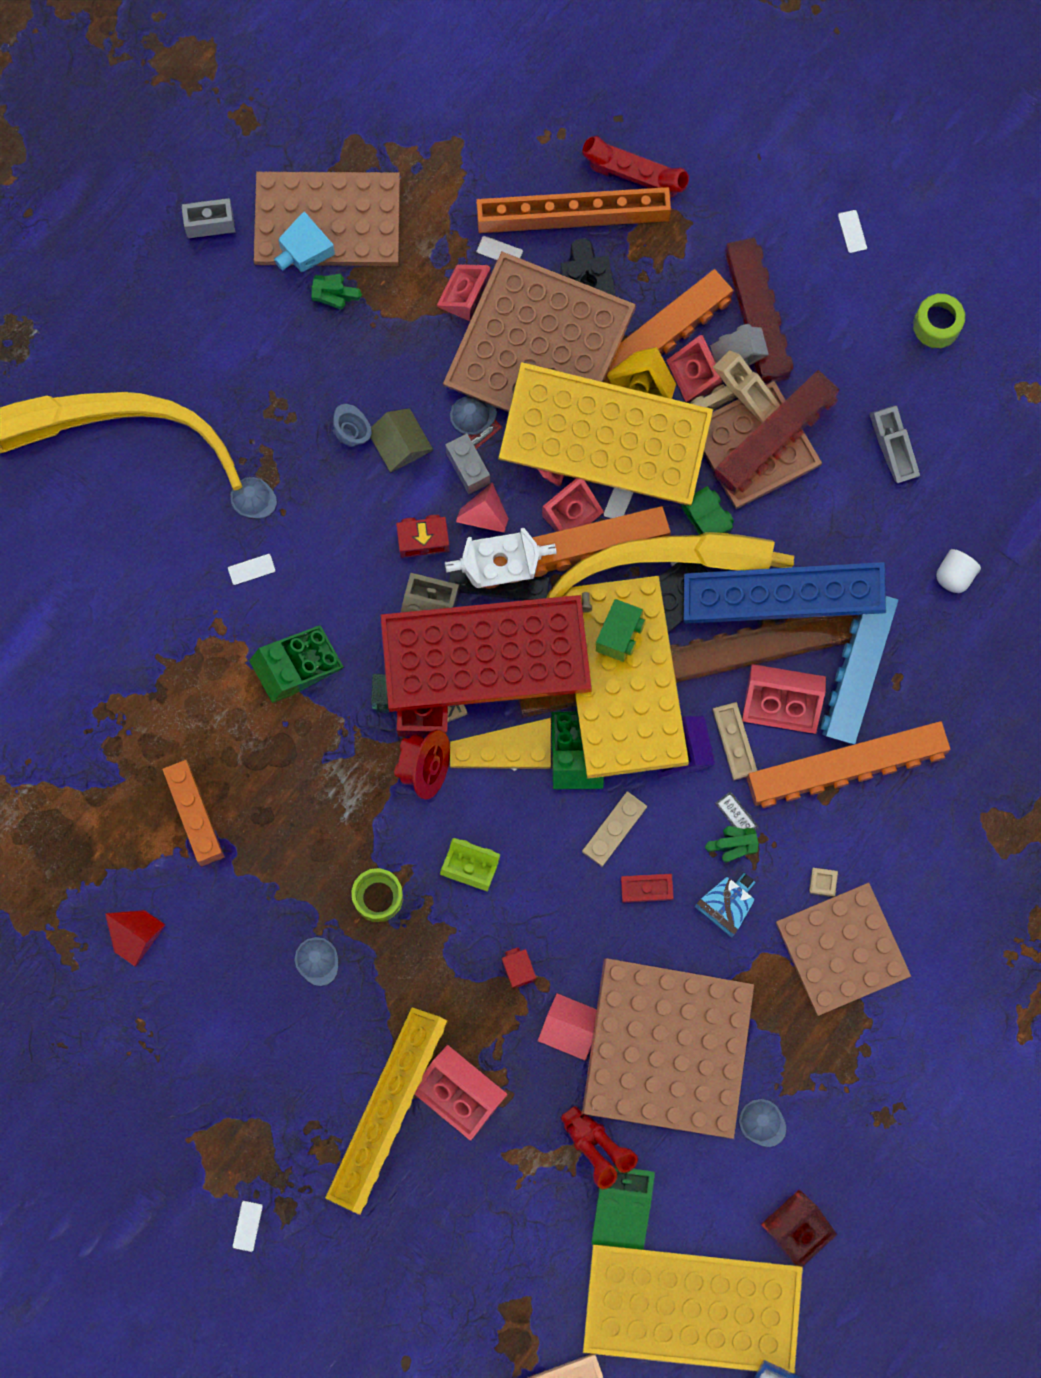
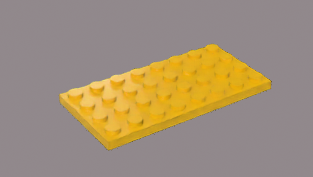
(605, 434)
(634, 707)
(692, 1309)

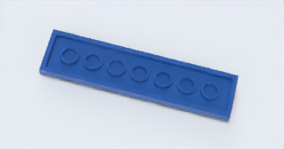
(785, 593)

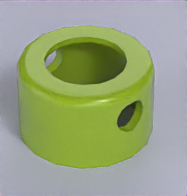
(931, 335)
(377, 876)

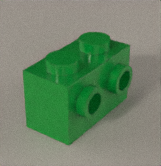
(619, 630)

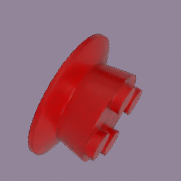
(424, 762)

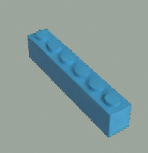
(857, 674)

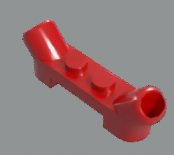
(609, 159)

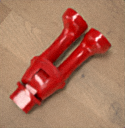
(588, 1133)

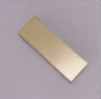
(734, 740)

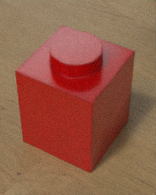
(518, 968)

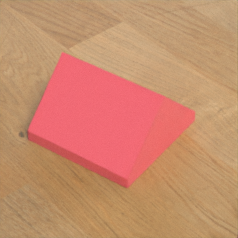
(464, 290)
(694, 370)
(572, 507)
(569, 1027)

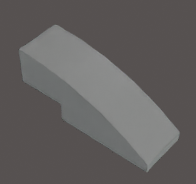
(895, 443)

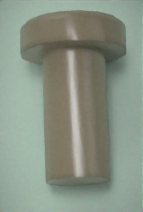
(586, 607)

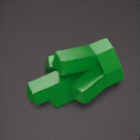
(332, 292)
(740, 843)

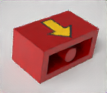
(422, 536)

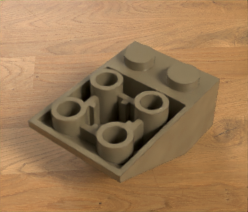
(429, 594)

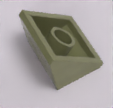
(399, 439)

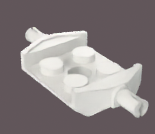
(518, 550)

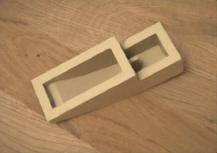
(746, 385)

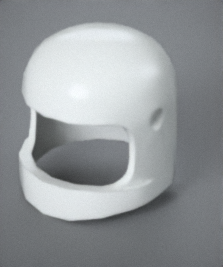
(957, 571)

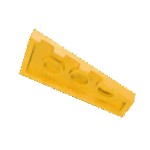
(509, 748)

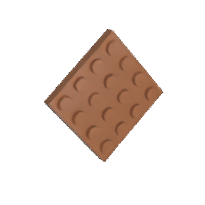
(732, 426)
(843, 949)

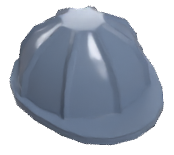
(472, 415)
(350, 425)
(254, 498)
(317, 961)
(762, 1123)

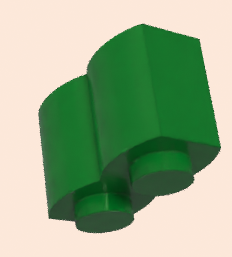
(707, 514)

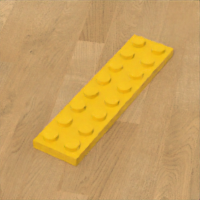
(386, 1110)

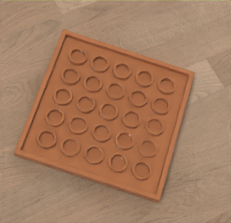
(538, 321)
(668, 1049)

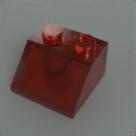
(799, 1229)

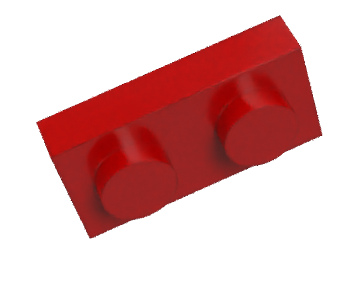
(647, 888)

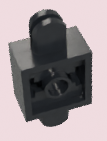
(588, 268)

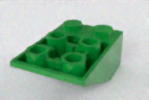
(295, 663)
(568, 754)
(624, 1210)

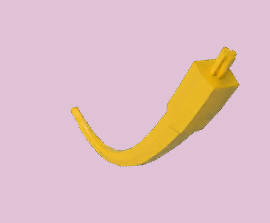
(47, 416)
(709, 549)

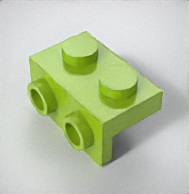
(470, 864)

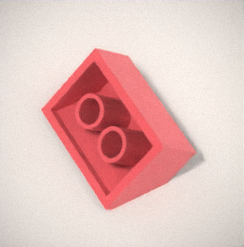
(784, 698)
(459, 1092)

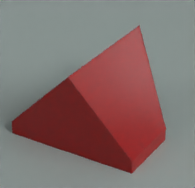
(133, 933)

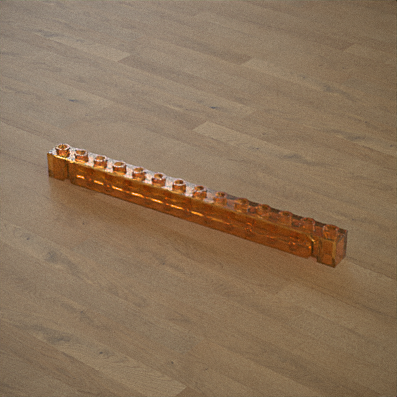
(732, 652)

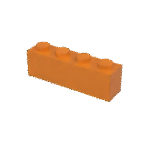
(193, 813)

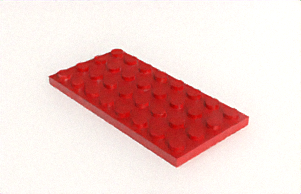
(485, 653)

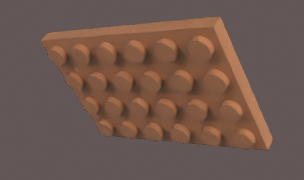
(349, 207)

